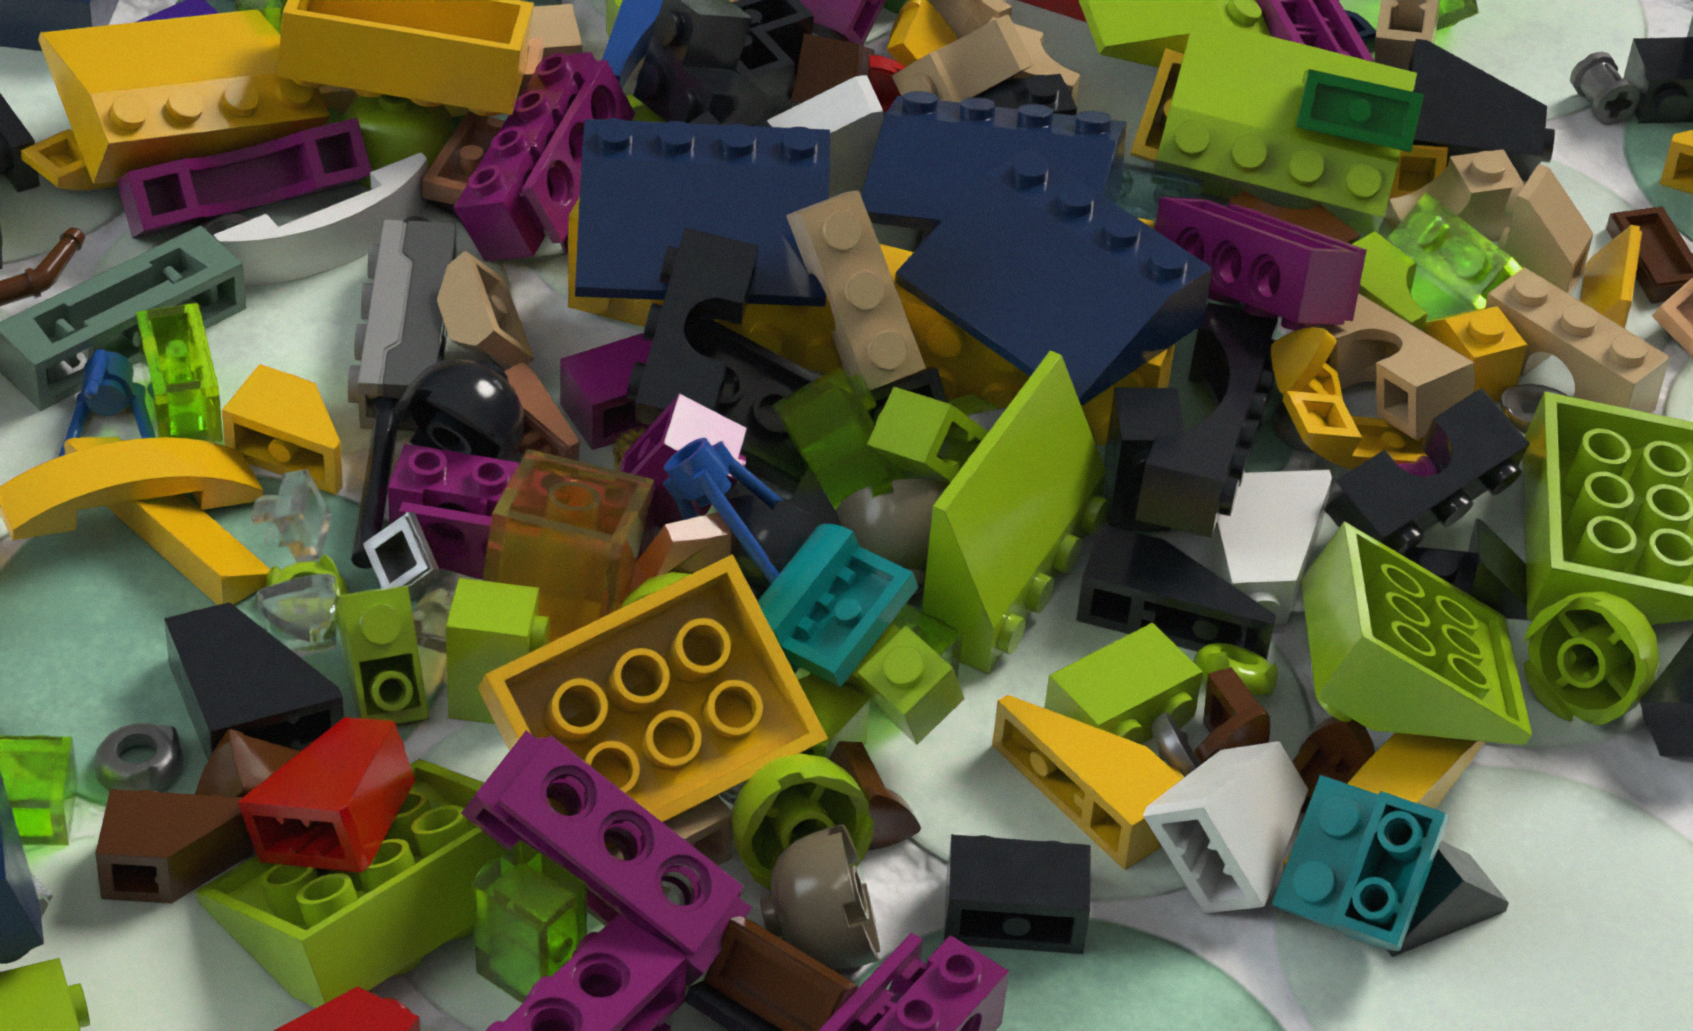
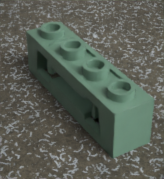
(104, 310)

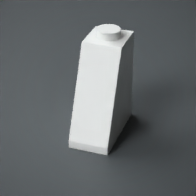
(854, 124)
(1270, 536)
(1230, 824)

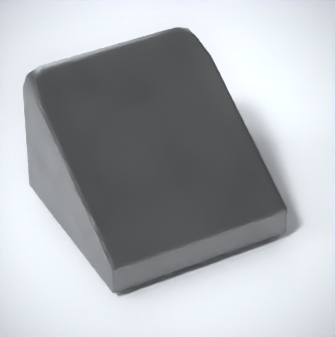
(402, 556)

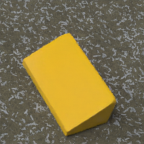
(1611, 276)

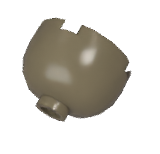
(895, 523)
(822, 902)

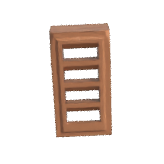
(544, 424)

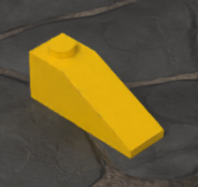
(1087, 774)

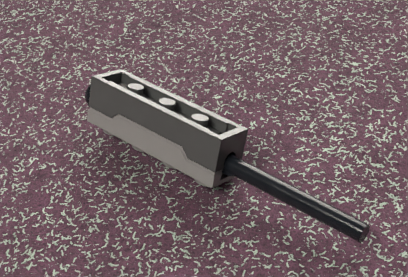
(395, 346)

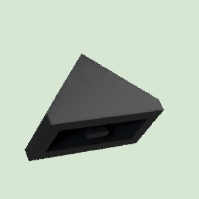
(1452, 898)

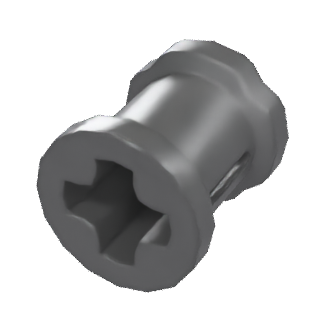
(1604, 87)

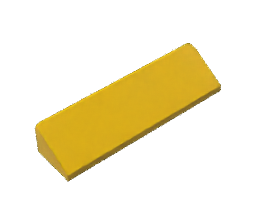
(189, 540)

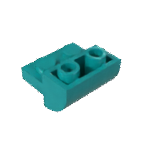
(834, 603)
(1360, 862)

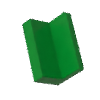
(1359, 110)

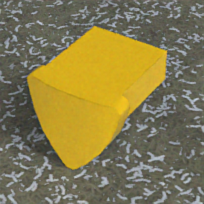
(918, 32)
(1301, 365)

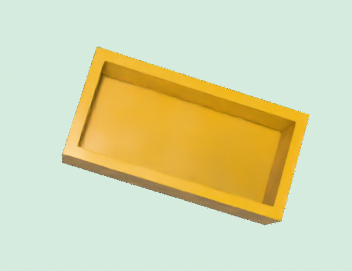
(410, 49)

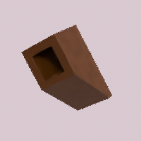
(167, 843)

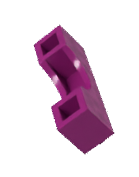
(244, 178)

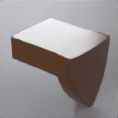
(1231, 716)
(1334, 751)
(241, 764)
(890, 812)

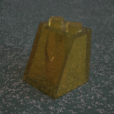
(570, 535)

